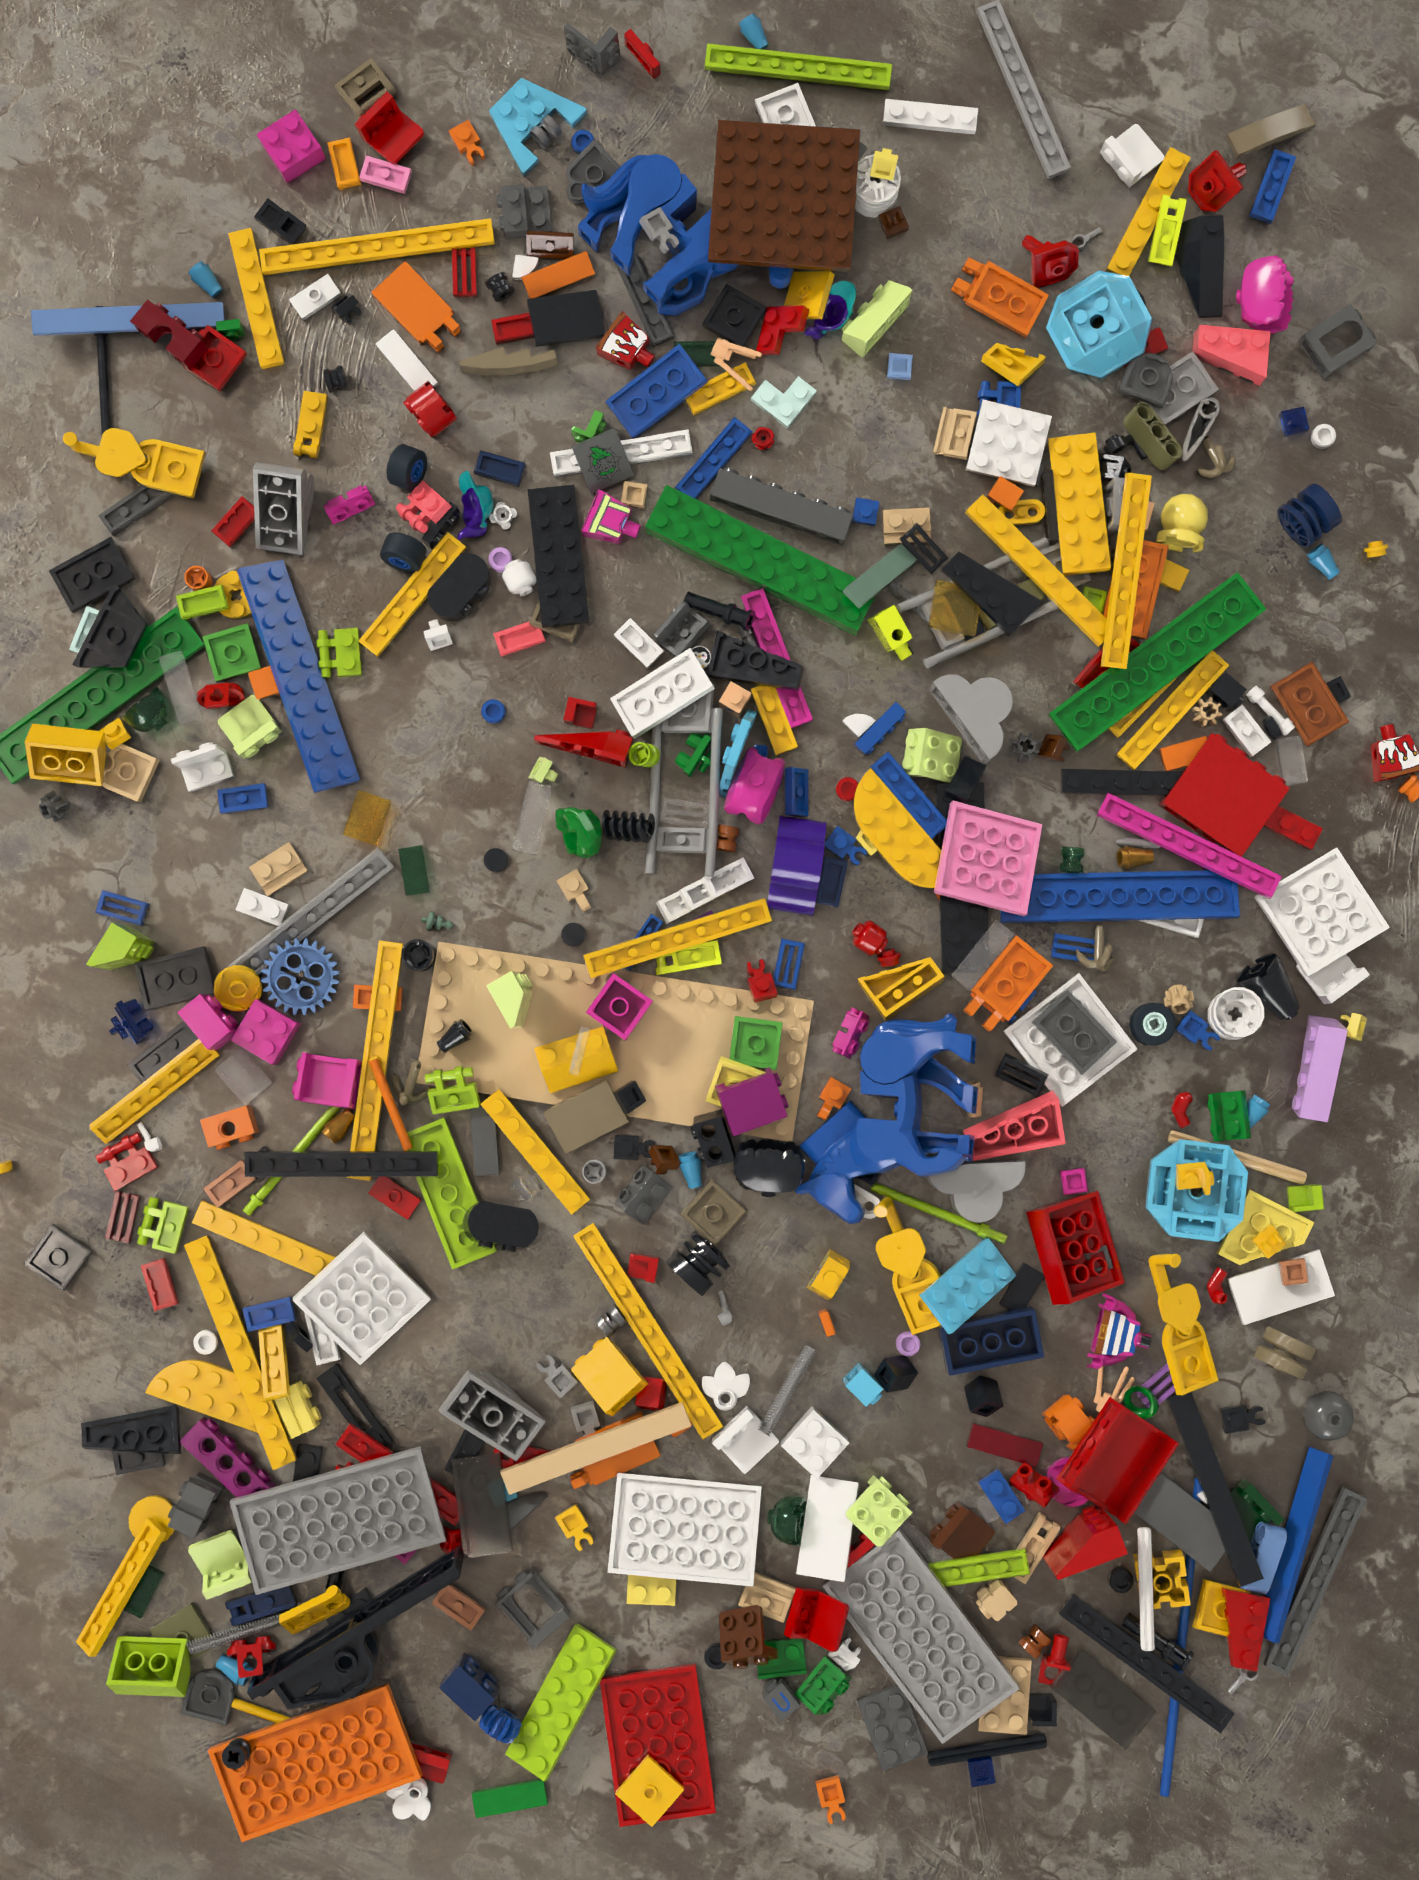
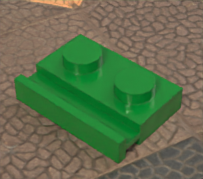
(790, 1659)

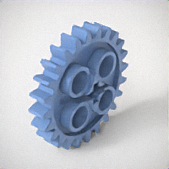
(291, 996)

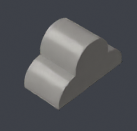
(282, 507)
(975, 710)
(978, 1186)
(492, 1412)

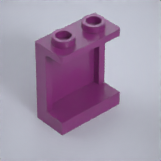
(752, 1102)

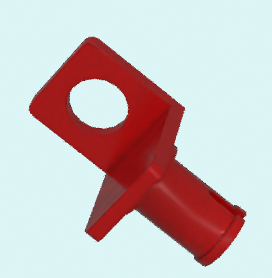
(1055, 1660)

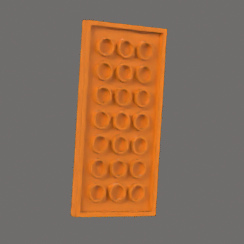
(318, 1763)

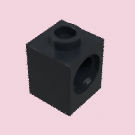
(1226, 691)

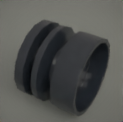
(698, 1263)

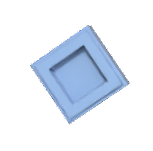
(899, 366)

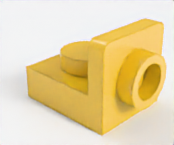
(1194, 1176)

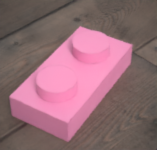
(385, 174)

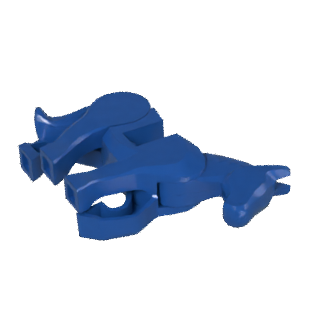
(635, 191)
(894, 1067)

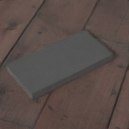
(1182, 1521)

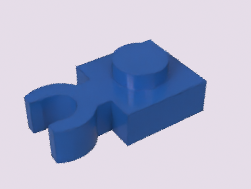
(842, 843)
(1194, 1028)

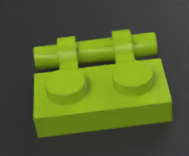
(348, 653)
(452, 1097)
(169, 1227)

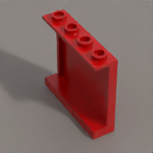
(1225, 795)
(1117, 1460)

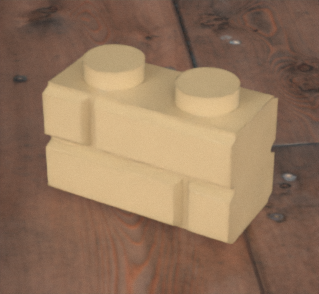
(995, 1599)

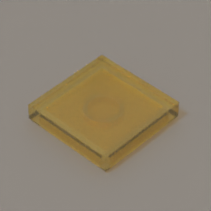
(953, 610)

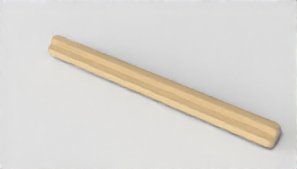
(1253, 1162)

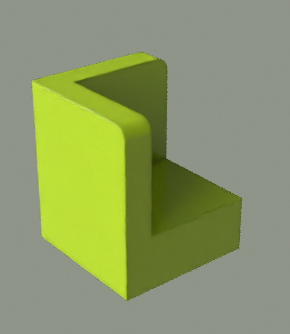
(1305, 1197)

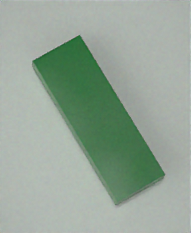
(509, 1798)

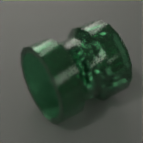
(1071, 860)

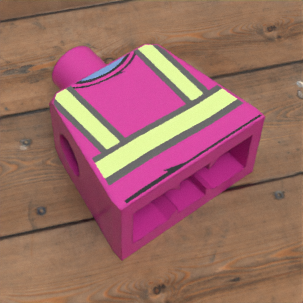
(609, 520)

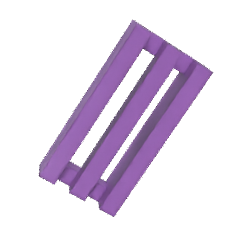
(1166, 1393)

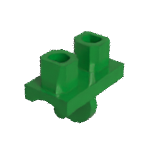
(689, 763)

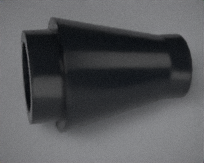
(456, 1034)

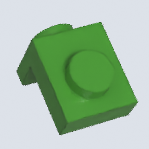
(595, 427)

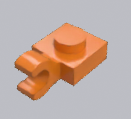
(832, 1095)

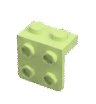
(249, 727)
(931, 754)
(878, 1511)
(220, 1563)

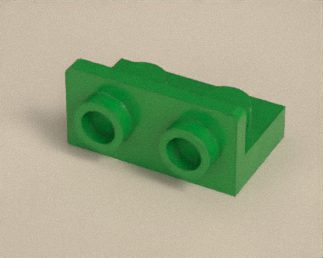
(1229, 1115)
(823, 1687)

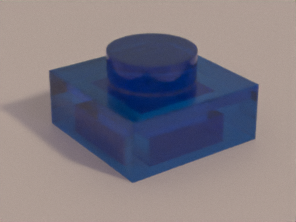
(1294, 421)
(981, 1772)

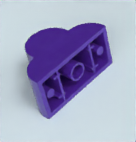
(796, 865)

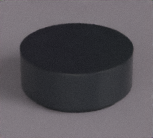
(1271, 728)
(495, 860)
(573, 934)
(1120, 1579)
(713, 1656)

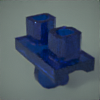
(125, 1012)

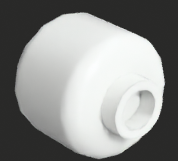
(519, 577)

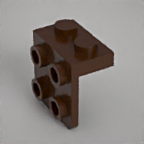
(961, 1532)
(744, 1638)

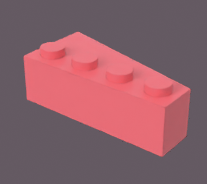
(1020, 1129)

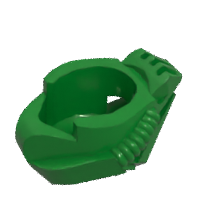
(580, 831)

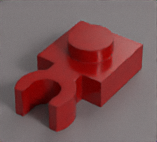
(760, 984)

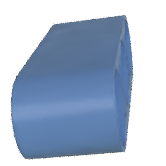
(1267, 1546)

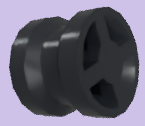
(499, 286)
(335, 378)
(237, 1747)

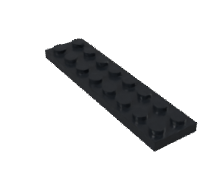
(960, 921)

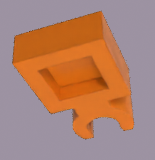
(466, 140)
(831, 1795)

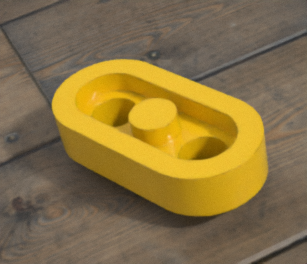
(1021, 515)

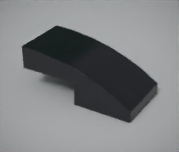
(280, 221)

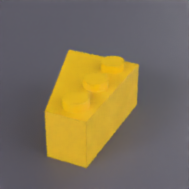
(900, 987)

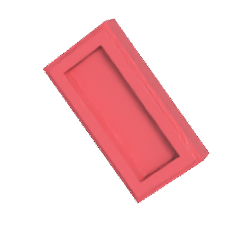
(518, 638)

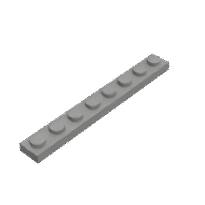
(1023, 89)
(318, 909)

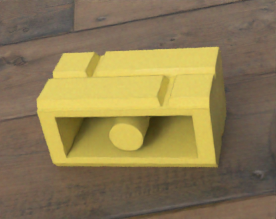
(297, 1411)

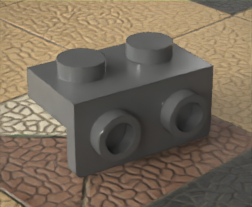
(681, 630)
(643, 1194)

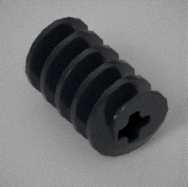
(628, 828)

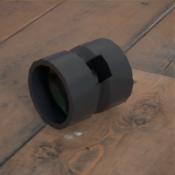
(419, 955)

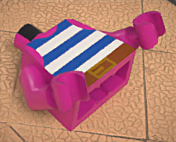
(1116, 1334)

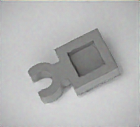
(658, 227)
(559, 1378)
(585, 1417)

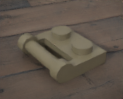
(362, 82)

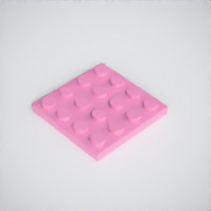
(988, 858)

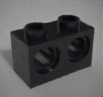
(719, 1137)

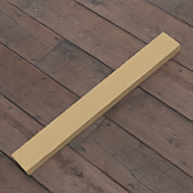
(595, 1448)

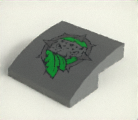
(602, 460)

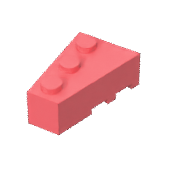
(1234, 349)

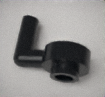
(1118, 443)

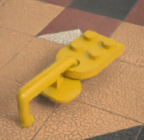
(168, 465)
(904, 1255)
(1183, 1335)

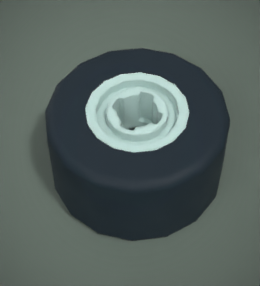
(1144, 1021)

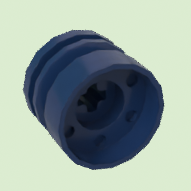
(1309, 515)

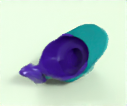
(837, 310)
(477, 507)

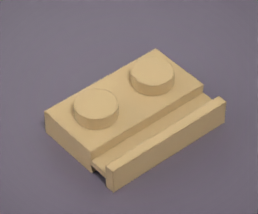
(955, 433)
(899, 521)
(278, 869)
(770, 1595)

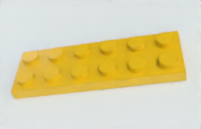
(1079, 504)

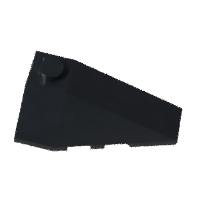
(1202, 263)

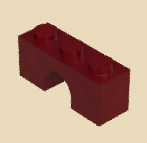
(154, 322)

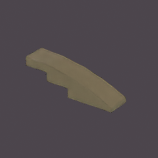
(1270, 130)
(498, 363)

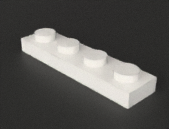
(930, 116)

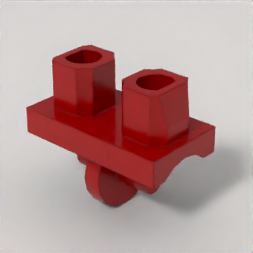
(1034, 1485)

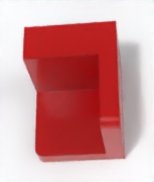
(580, 712)
(643, 1266)
(653, 1395)

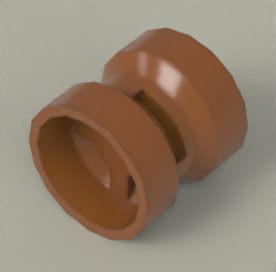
(730, 834)
(1031, 1645)

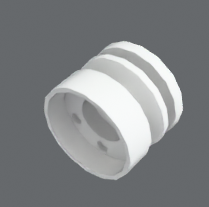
(873, 197)
(1246, 1006)

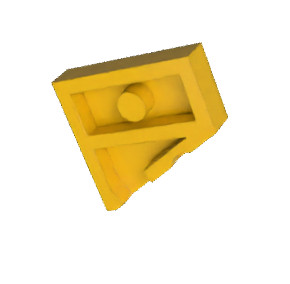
(1012, 362)

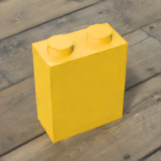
(608, 1376)

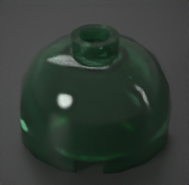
(148, 712)
(788, 1519)

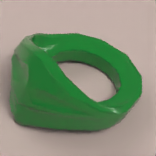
(1142, 1412)

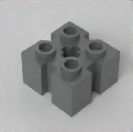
(195, 1505)

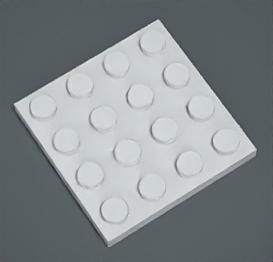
(1322, 912)
(1042, 1055)
(361, 1298)

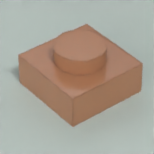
(1293, 1271)

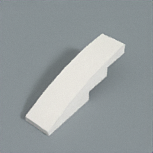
(705, 890)

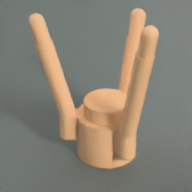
(724, 350)
(1101, 1400)

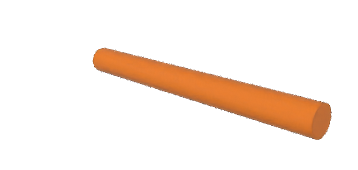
(390, 1104)

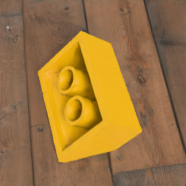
(66, 754)
(557, 1056)

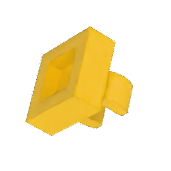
(1269, 1241)

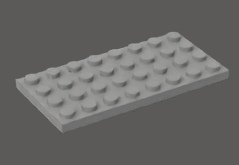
(338, 1520)
(922, 1637)

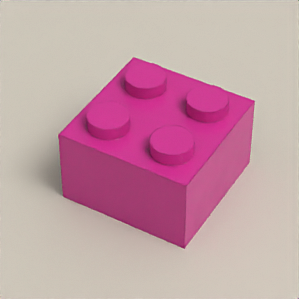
(291, 146)
(619, 1006)
(209, 1021)
(266, 1032)

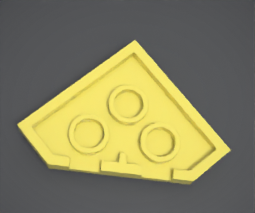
(1258, 1214)

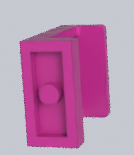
(327, 1081)

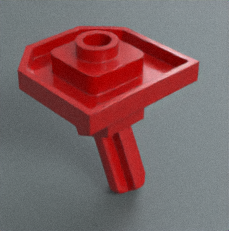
(1215, 183)
(1051, 261)

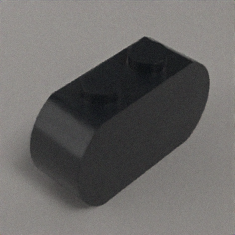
(459, 587)
(500, 1226)

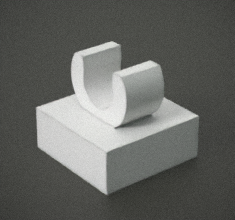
(437, 635)
(844, 1657)

